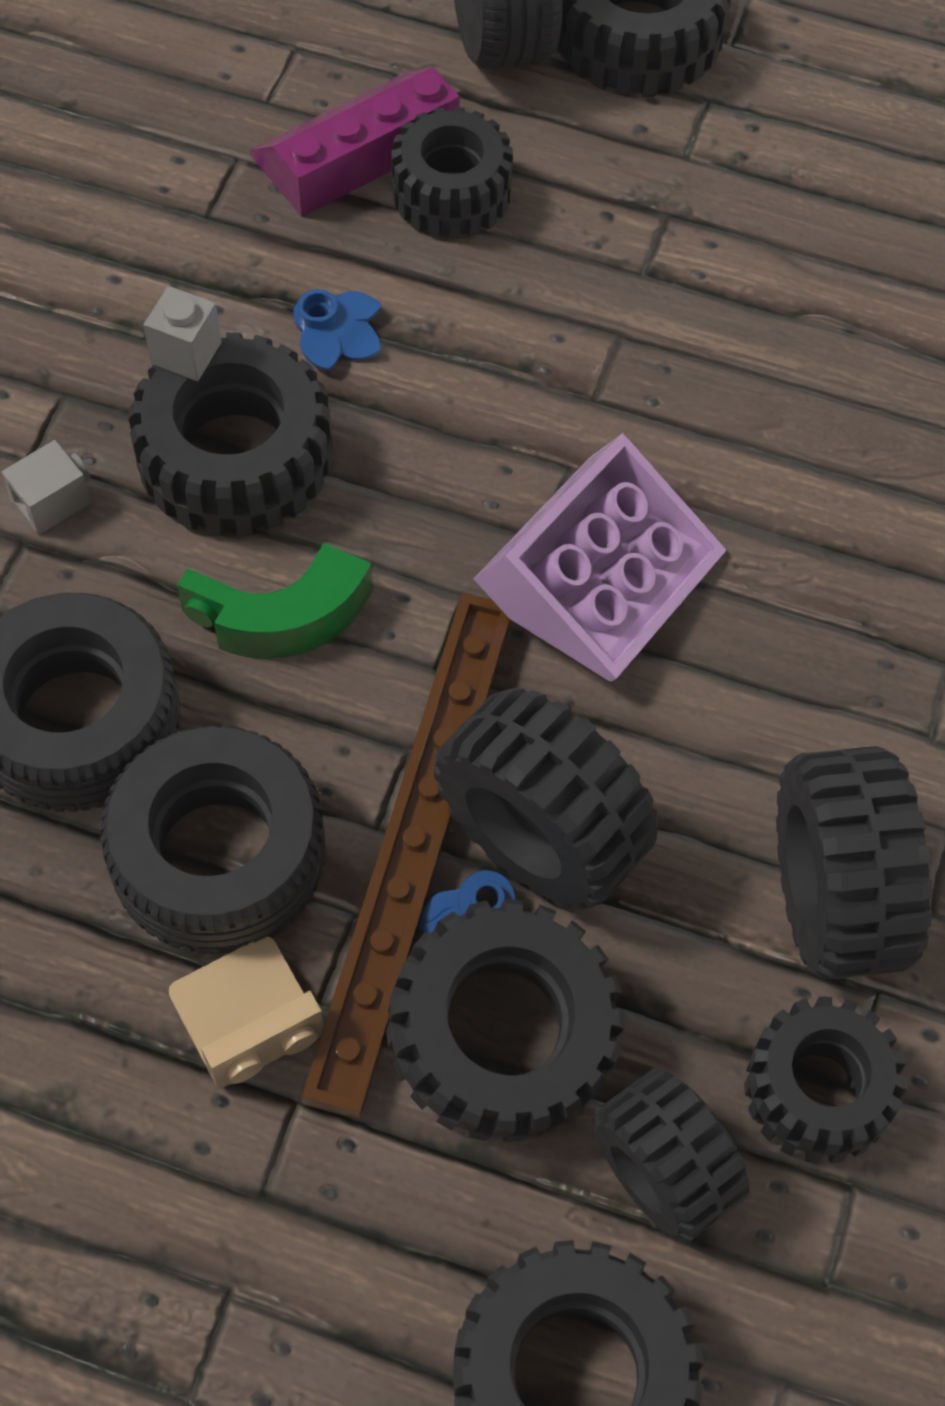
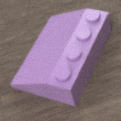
(603, 561)

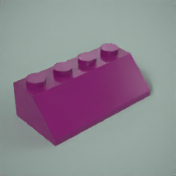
(350, 141)

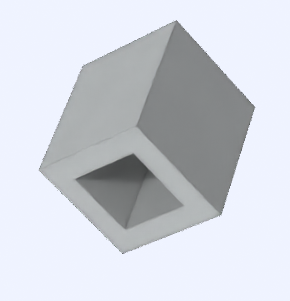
(182, 333)
(47, 486)

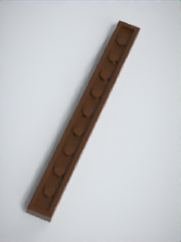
(404, 869)

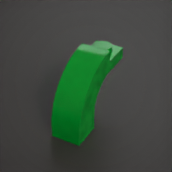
(284, 620)

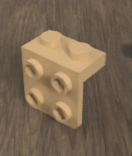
(246, 1012)

